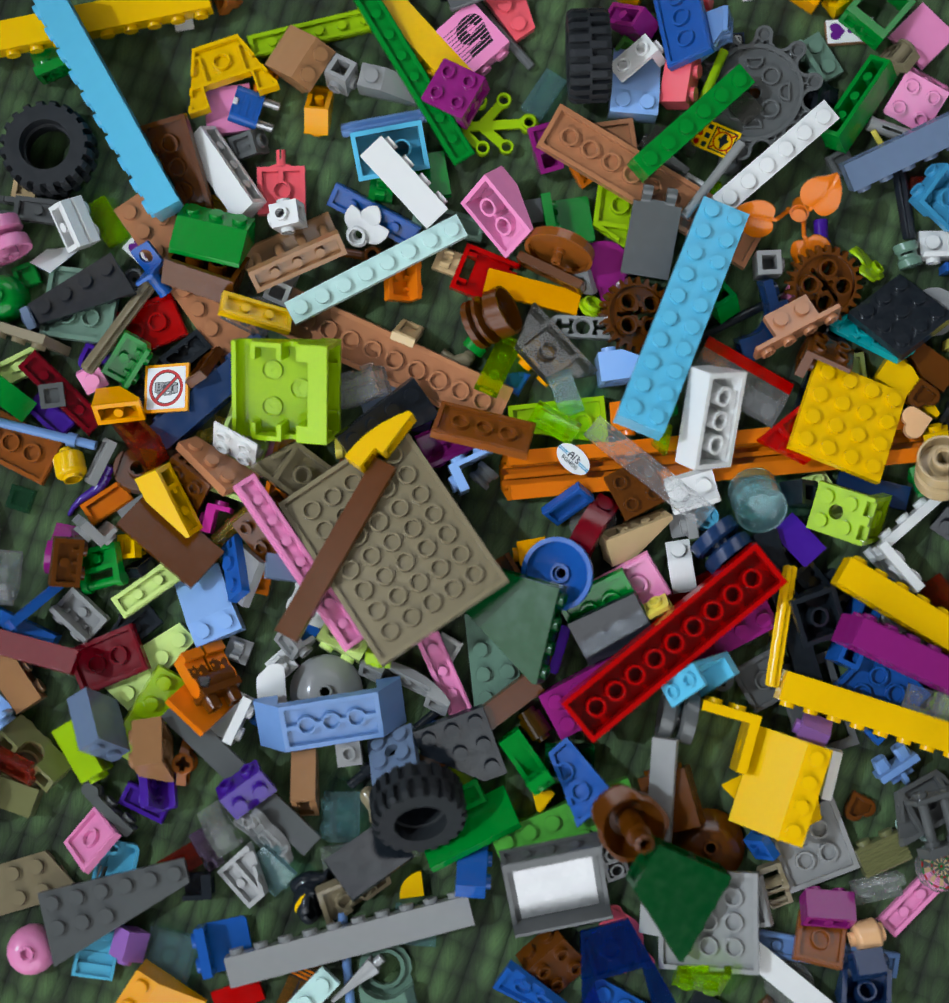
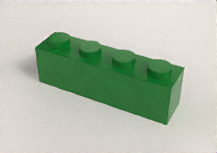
(859, 102)

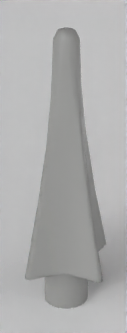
(366, 971)

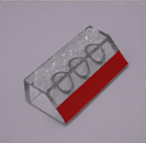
(764, 390)

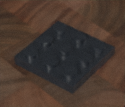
(900, 317)

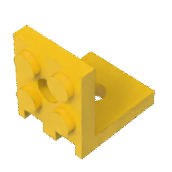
(747, 732)

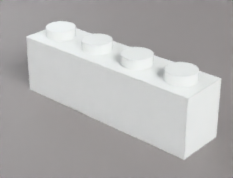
(227, 174)
(404, 182)

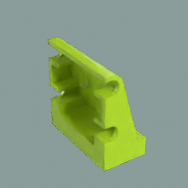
(286, 389)

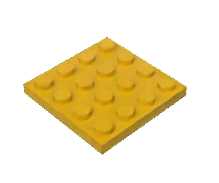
(847, 422)

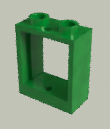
(873, 33)

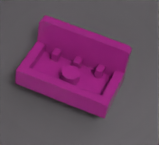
(438, 451)

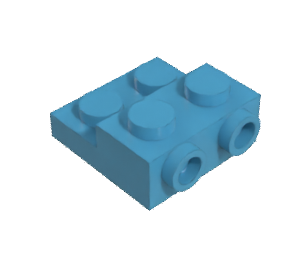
(932, 195)

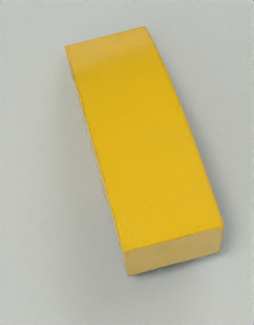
(380, 441)

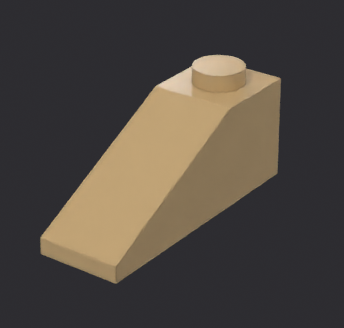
(630, 538)

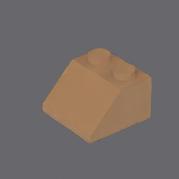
(299, 58)
(152, 749)

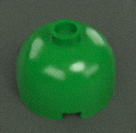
(12, 297)

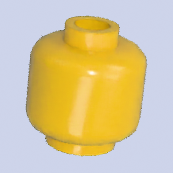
(69, 465)

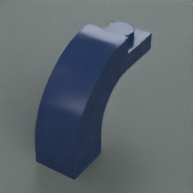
(768, 292)

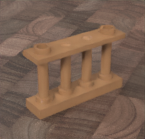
(288, 256)

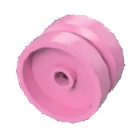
(13, 242)

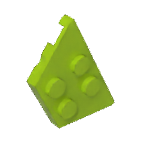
(611, 215)

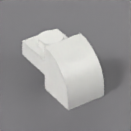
(680, 566)

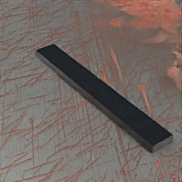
(802, 660)

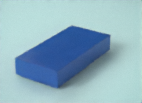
(567, 503)

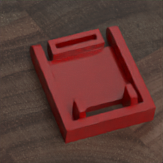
(484, 261)

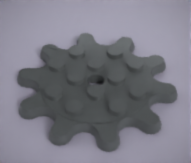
(779, 83)

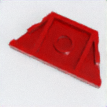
(779, 435)

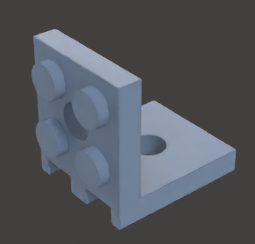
(380, 748)

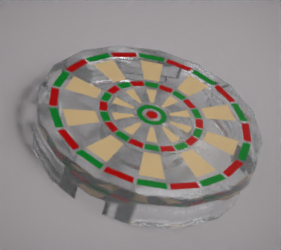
(933, 873)

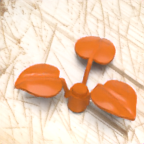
(817, 193)

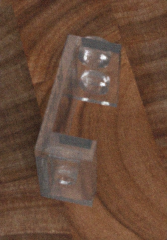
(926, 702)

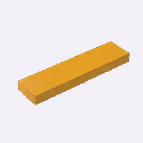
(533, 291)

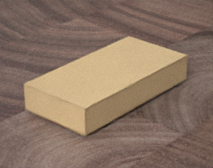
(407, 333)

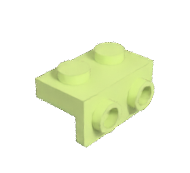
(329, 643)

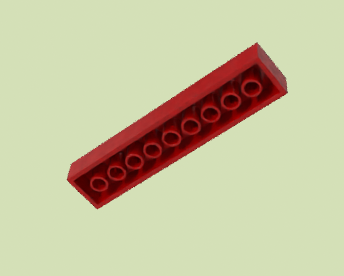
(673, 641)

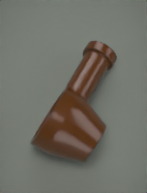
(361, 255)

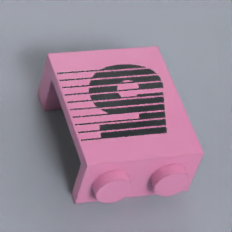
(475, 39)

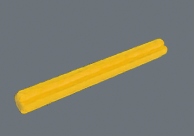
(781, 627)

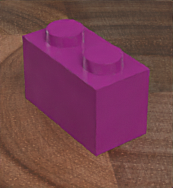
(827, 908)

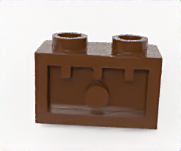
(66, 561)

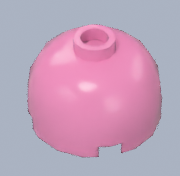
(29, 950)

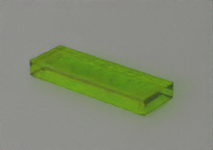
(497, 367)

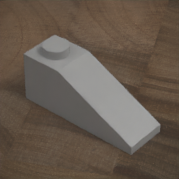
(383, 84)

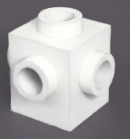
(287, 216)

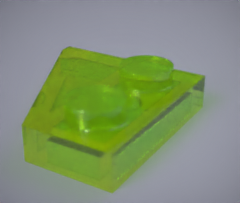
(701, 979)

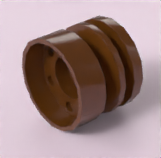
(491, 317)

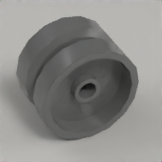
(681, 718)

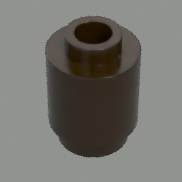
(534, 724)

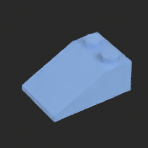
(637, 95)
(614, 366)
(208, 610)

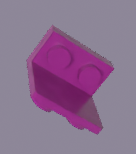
(456, 92)

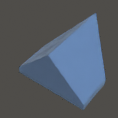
(721, 27)

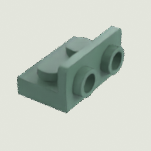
(820, 58)

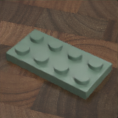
(488, 664)

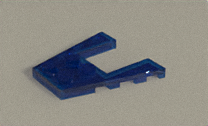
(613, 951)

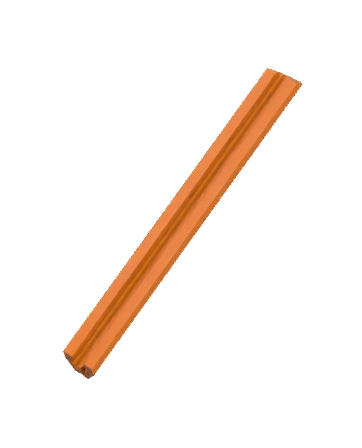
(545, 476)

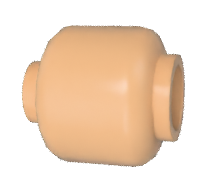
(866, 934)

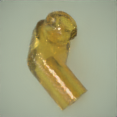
(207, 434)

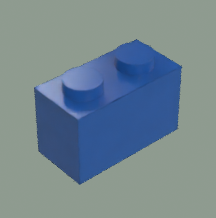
(472, 874)

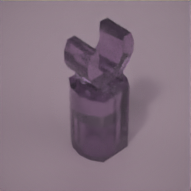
(205, 850)

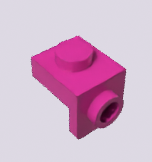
(209, 517)

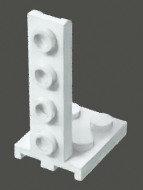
(891, 560)

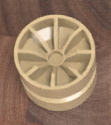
(932, 468)

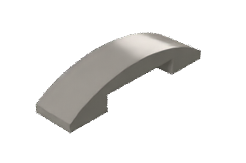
(413, 680)

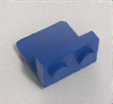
(216, 939)

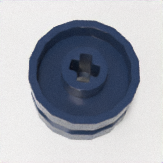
(720, 543)

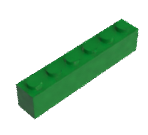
(690, 123)

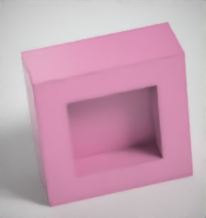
(92, 381)

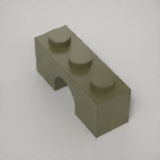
(23, 736)

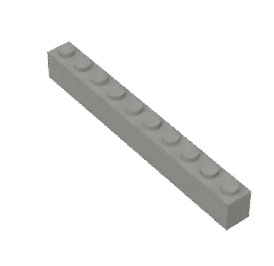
(348, 939)

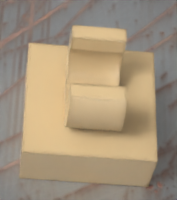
(447, 262)

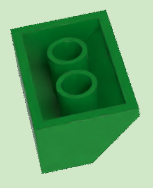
(212, 235)

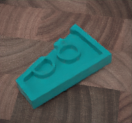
(851, 332)

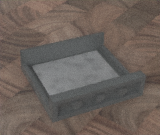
(555, 884)

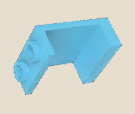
(700, 676)

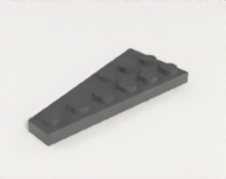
(92, 908)

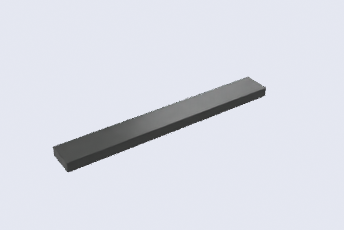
(228, 763)

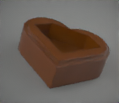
(922, 395)
(858, 806)

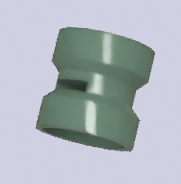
(905, 256)

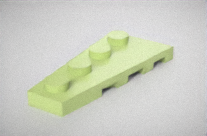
(162, 650)

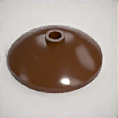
(717, 830)

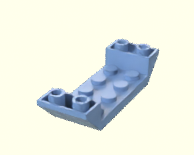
(331, 717)

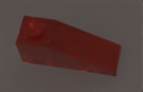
(143, 443)

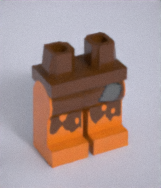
(209, 676)

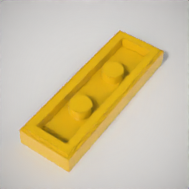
(255, 312)

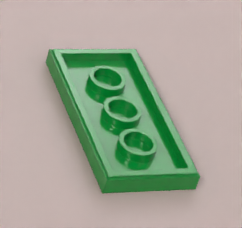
(483, 826)

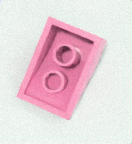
(499, 210)

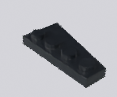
(89, 288)
(404, 398)

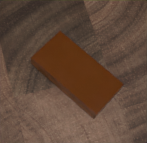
(204, 366)

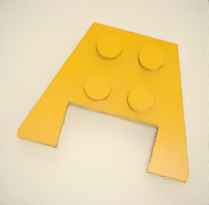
(223, 64)

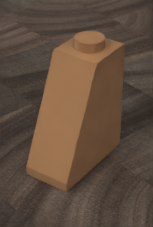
(305, 782)

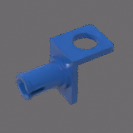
(151, 269)

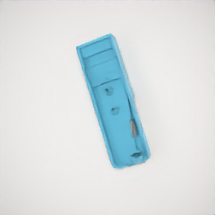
(95, 959)

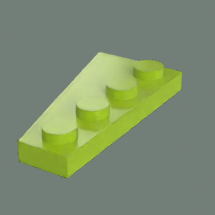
(593, 408)

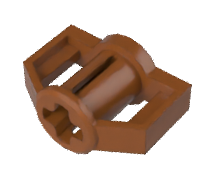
(184, 764)

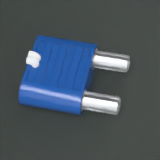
(247, 109)

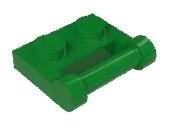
(100, 560)

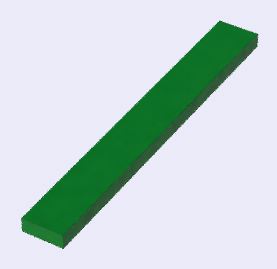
(414, 78)

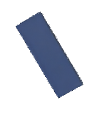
(31, 607)

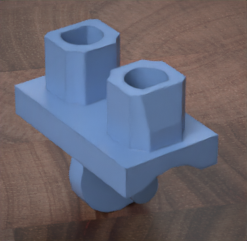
(896, 768)

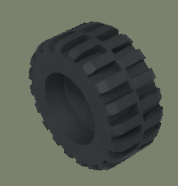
(588, 55)
(32, 124)
(421, 785)

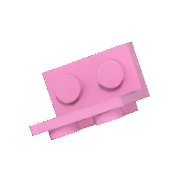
(916, 99)

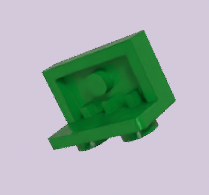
(127, 359)

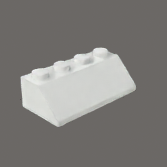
(710, 417)

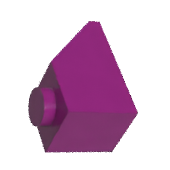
(632, 21)

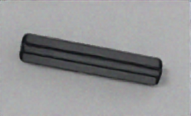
(904, 207)

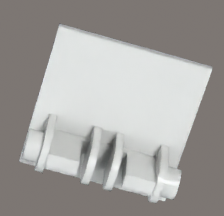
(236, 445)

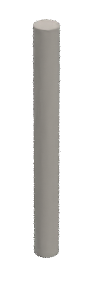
(712, 179)

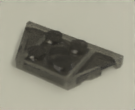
(549, 349)

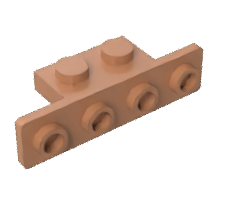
(792, 322)

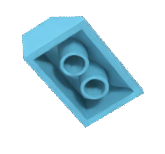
(408, 138)

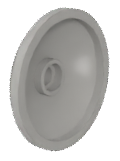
(324, 671)

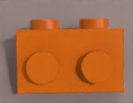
(404, 286)

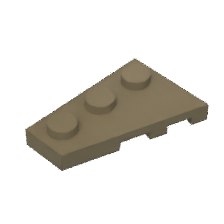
(37, 340)
(335, 900)

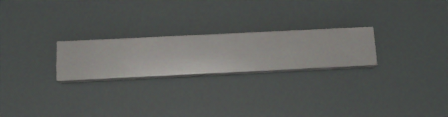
(662, 790)

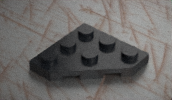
(462, 743)

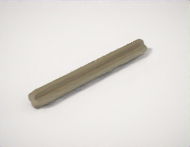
(117, 328)

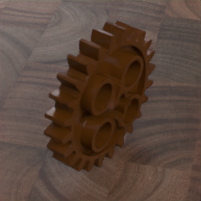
(839, 268)
(635, 294)

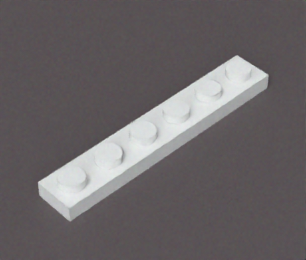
(777, 155)

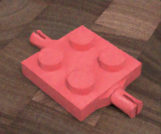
(281, 182)

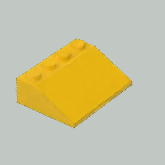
(780, 786)

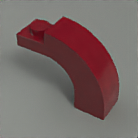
(593, 523)

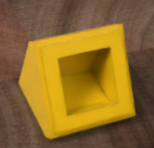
(836, 7)
(543, 798)

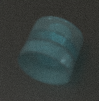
(757, 500)

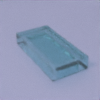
(543, 94)
(565, 392)

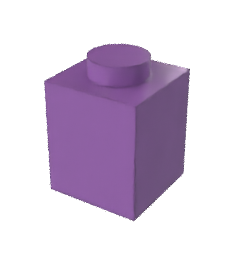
(812, 729)
(129, 944)

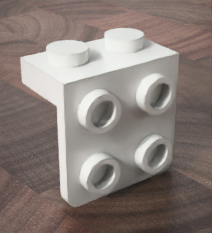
(231, 724)

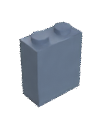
(98, 725)

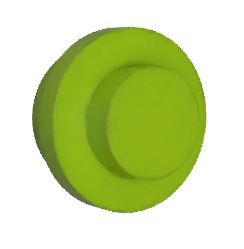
(590, 306)

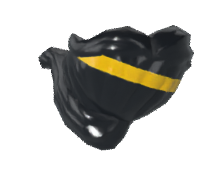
(305, 897)

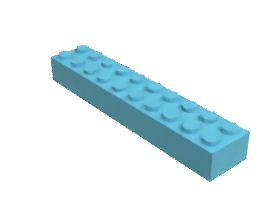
(111, 107)
(681, 319)

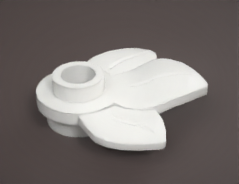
(367, 223)

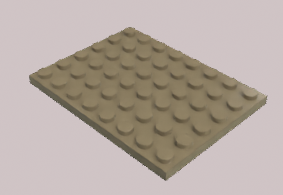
(413, 560)

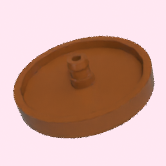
(560, 249)

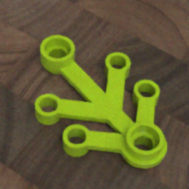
(488, 126)

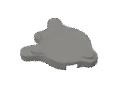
(263, 832)

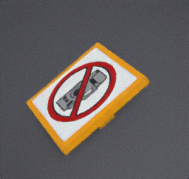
(166, 388)

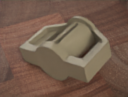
(902, 55)
(776, 883)

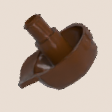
(627, 820)

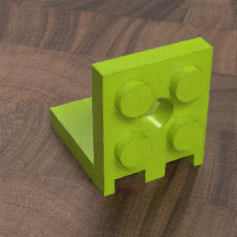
(861, 517)

